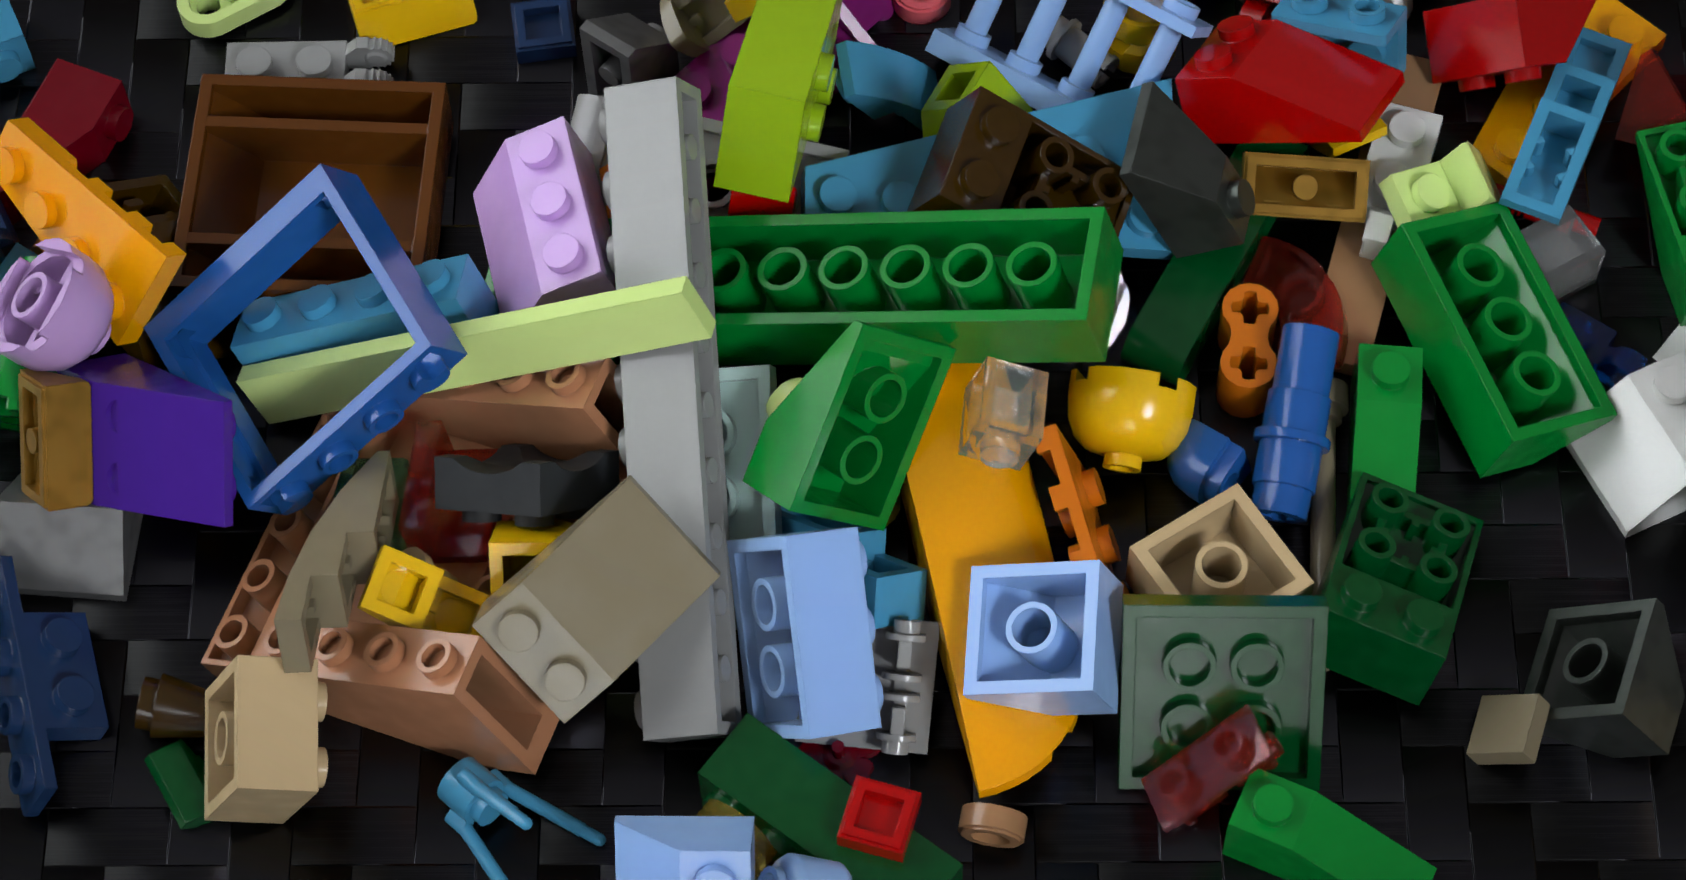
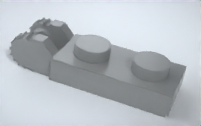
(312, 58)

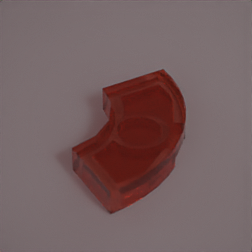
(1300, 288)

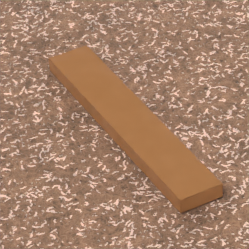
(1354, 275)

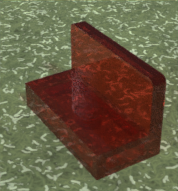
(434, 530)

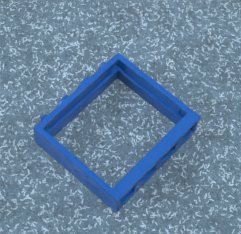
(253, 265)

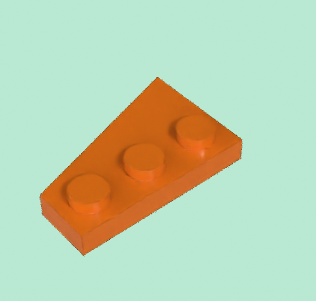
(1077, 502)

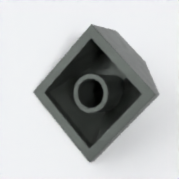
(1183, 179)
(1609, 678)

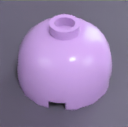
(54, 308)

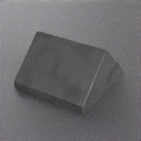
(70, 550)

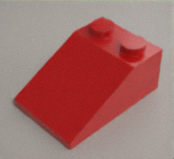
(1282, 86)

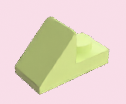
(1440, 187)

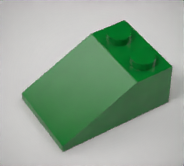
(851, 426)

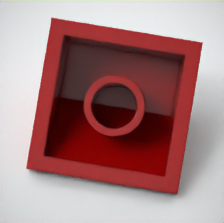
(1501, 37)

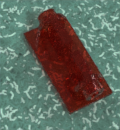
(1209, 767)

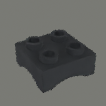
(524, 484)

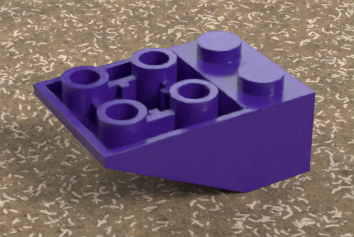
(159, 442)

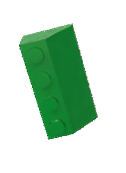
(1491, 337)

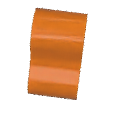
(1246, 349)

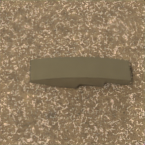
(335, 561)

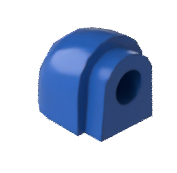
(1207, 463)

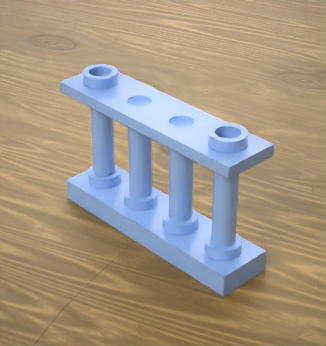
(1022, 66)

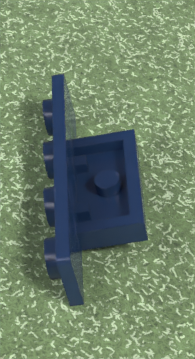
(45, 690)

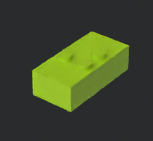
(777, 95)

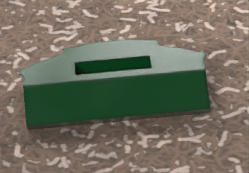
(181, 782)

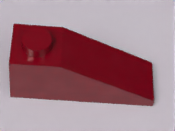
(81, 113)

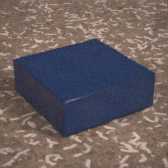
(543, 30)

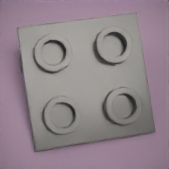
(906, 668)

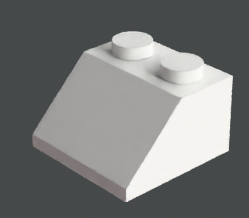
(1641, 454)

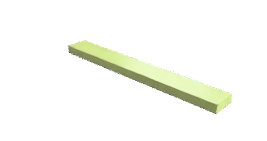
(496, 347)

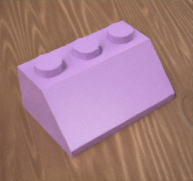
(544, 219)

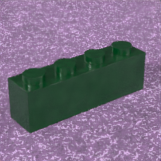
(803, 804)

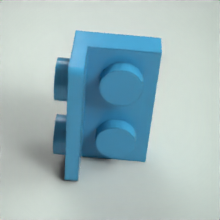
(1360, 25)

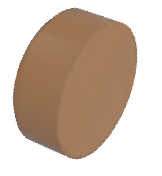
(992, 825)

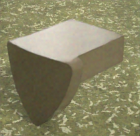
(696, 24)

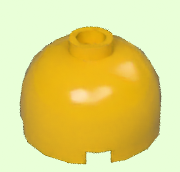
(1128, 415)

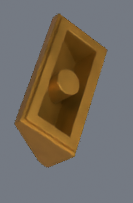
(1308, 186)
(55, 439)

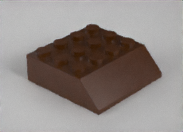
(269, 132)

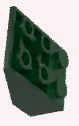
(1396, 587)

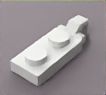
(1408, 144)

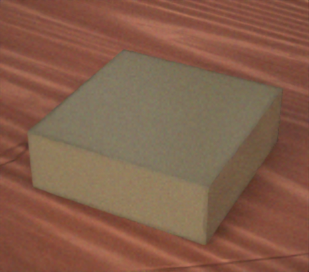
(1508, 729)

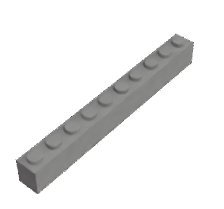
(673, 396)

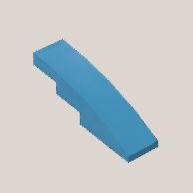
(1565, 127)

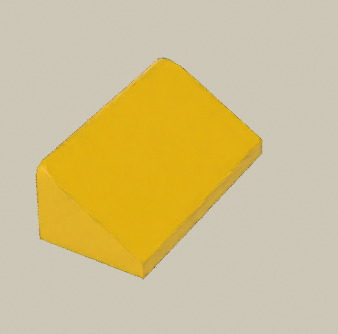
(410, 19)

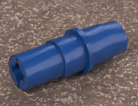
(1295, 423)

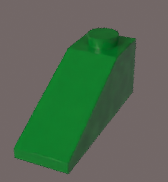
(1385, 415)
(1312, 838)

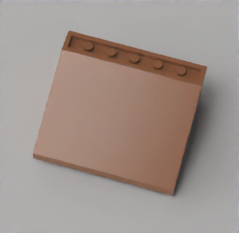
(423, 683)

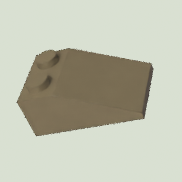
(595, 599)

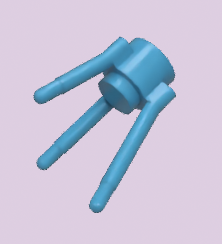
(483, 795)

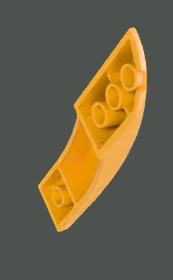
(962, 519)

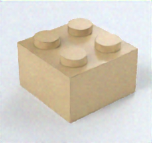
(1217, 551)
(262, 741)

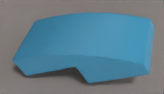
(883, 81)

